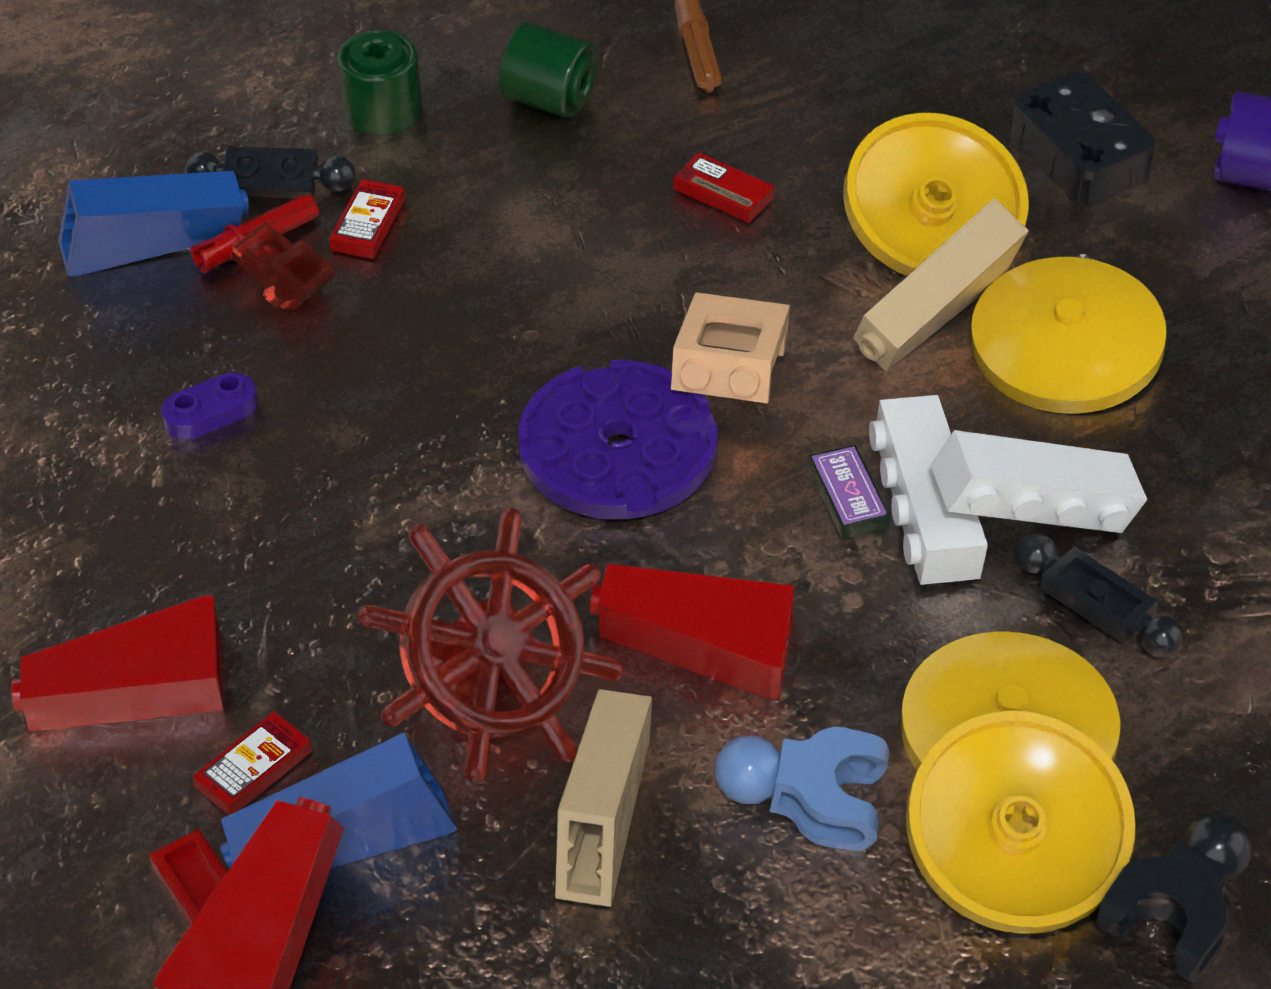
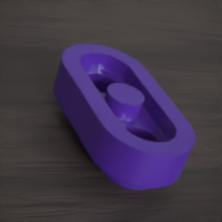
(209, 406)

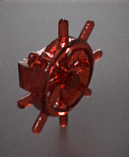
(490, 640)

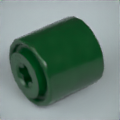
(548, 69)
(379, 82)

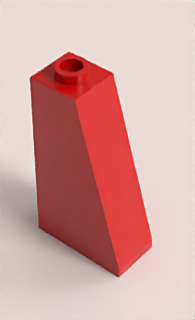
(700, 623)
(126, 672)
(262, 907)

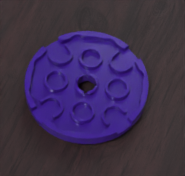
(569, 451)

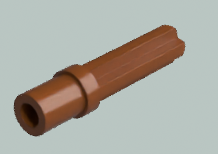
(695, 33)

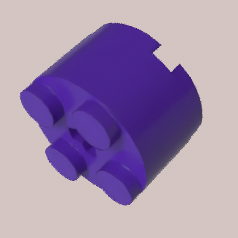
(1246, 143)

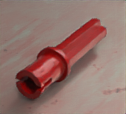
(283, 219)

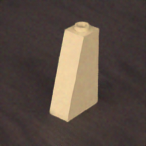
(941, 286)
(601, 797)

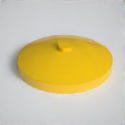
(924, 181)
(1068, 335)
(1005, 674)
(1020, 821)

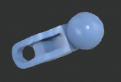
(807, 782)

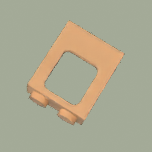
(731, 325)

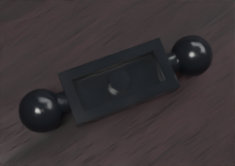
(277, 170)
(1099, 595)

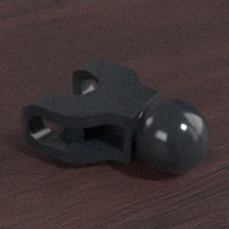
(1183, 890)

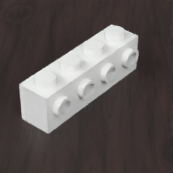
(1037, 482)
(936, 541)

